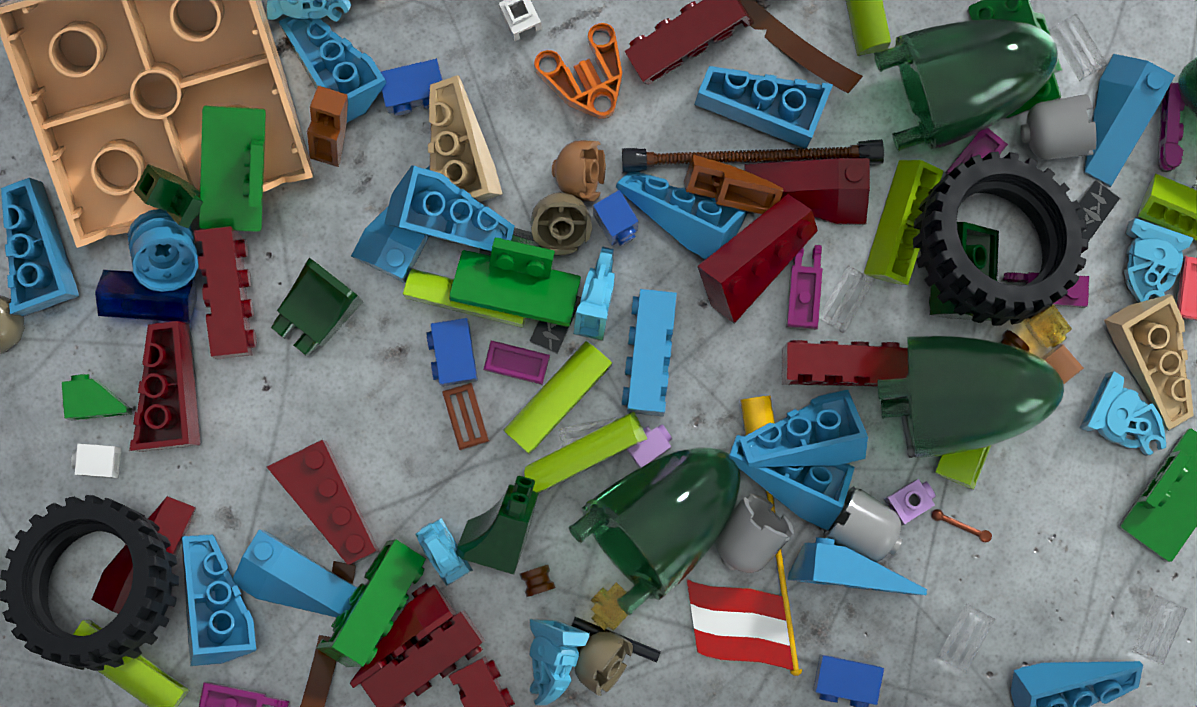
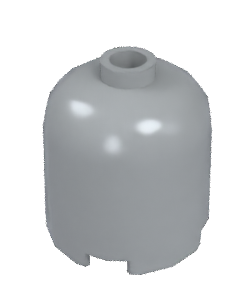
(1060, 128)
(866, 526)
(752, 535)

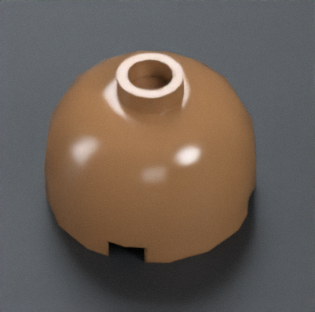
(580, 169)

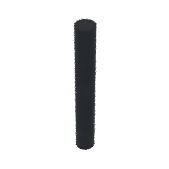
(638, 648)

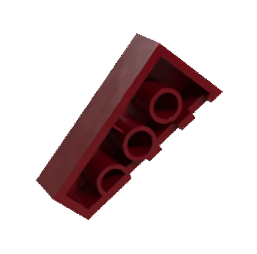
(685, 36)
(756, 256)
(226, 292)
(842, 364)
(167, 391)
(326, 499)
(424, 661)
(480, 685)

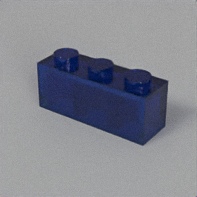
(124, 297)

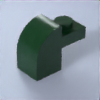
(169, 194)

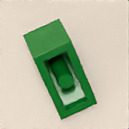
(90, 399)

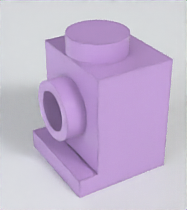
(651, 448)
(900, 500)

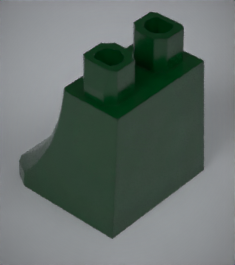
(316, 306)
(500, 533)

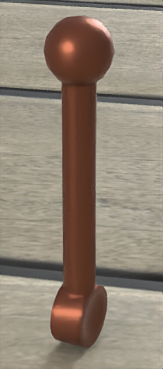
(984, 536)

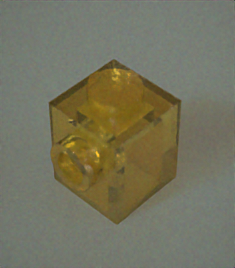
(1048, 327)
(606, 607)

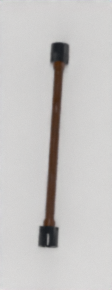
(638, 159)

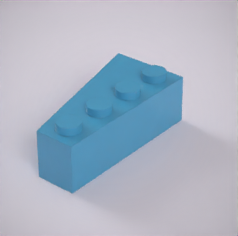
(34, 249)
(651, 352)

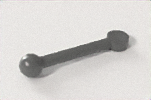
(910, 447)

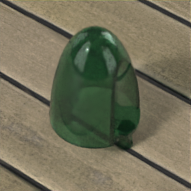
(967, 76)
(970, 393)
(662, 519)

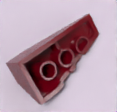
(830, 187)
(117, 578)
(415, 622)

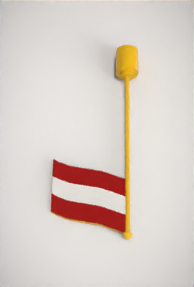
(746, 621)

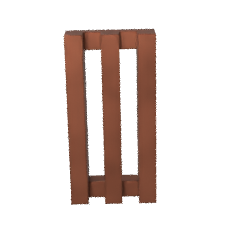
(472, 440)

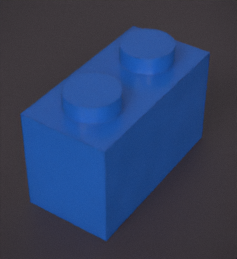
(410, 86)
(616, 219)
(453, 352)
(848, 680)

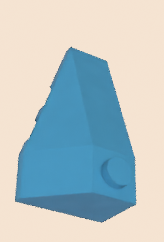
(334, 63)
(686, 216)
(389, 247)
(816, 435)
(808, 491)
(839, 565)
(216, 615)
(1073, 683)

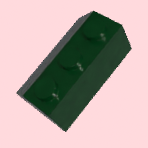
(982, 249)

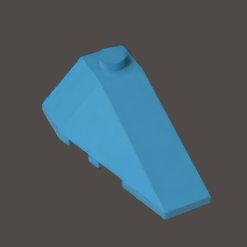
(1124, 106)
(440, 209)
(287, 577)

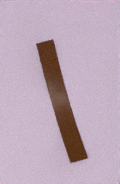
(800, 50)
(323, 665)

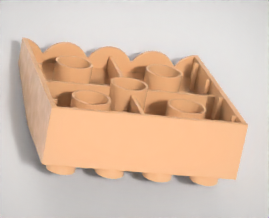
(128, 90)

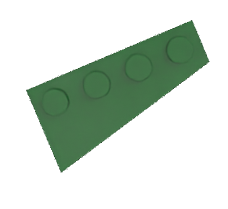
(374, 605)

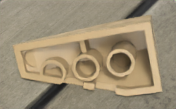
(458, 143)
(1153, 349)

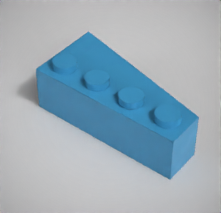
(765, 102)

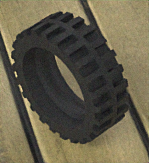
(1042, 202)
(36, 557)

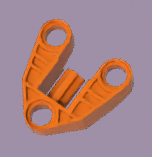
(565, 86)

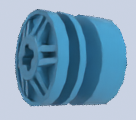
(161, 251)

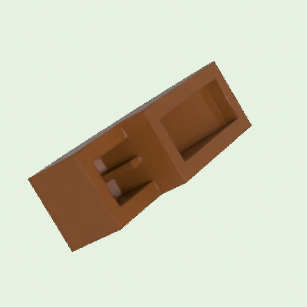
(327, 125)
(731, 185)

